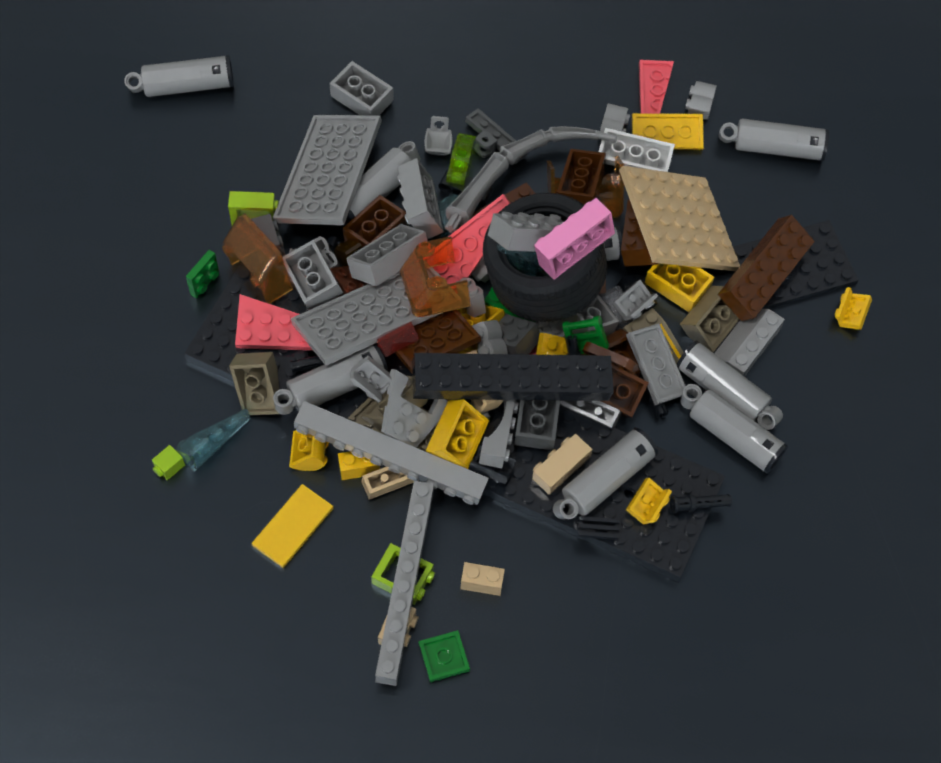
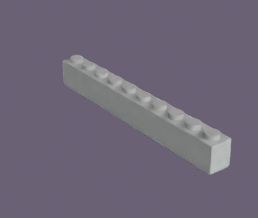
(390, 453)
(404, 584)

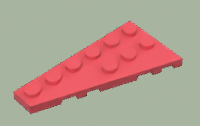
(468, 243)
(266, 327)

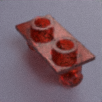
(397, 339)

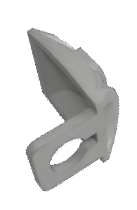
(438, 140)

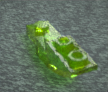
(460, 158)

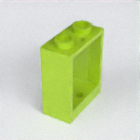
(252, 204)
(378, 576)

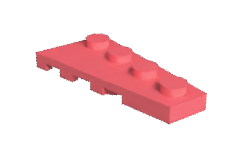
(653, 84)

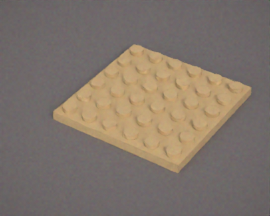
(679, 219)

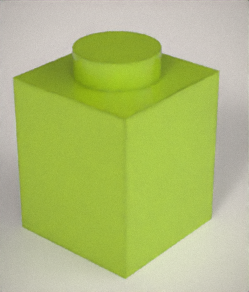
(167, 463)

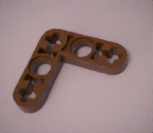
(616, 359)

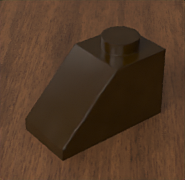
(346, 249)

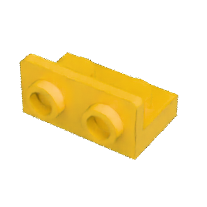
(551, 345)

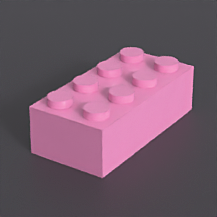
(574, 238)

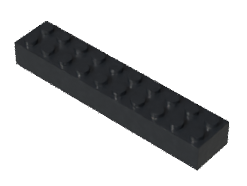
(512, 377)

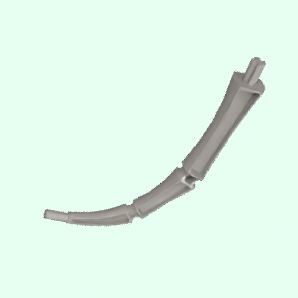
(464, 205)

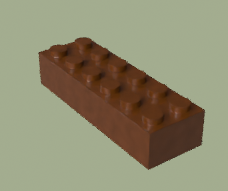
(766, 268)

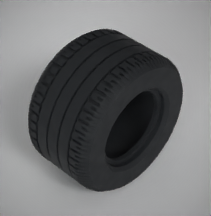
(542, 296)

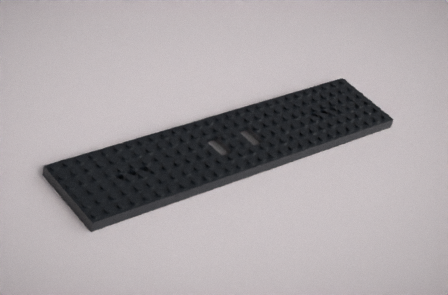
(656, 546)

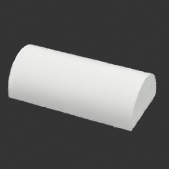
(637, 151)

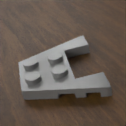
(405, 420)

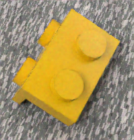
(852, 309)
(648, 502)

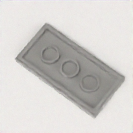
(656, 363)

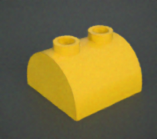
(307, 452)

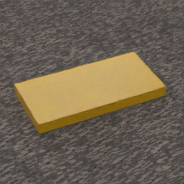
(678, 129)
(292, 526)

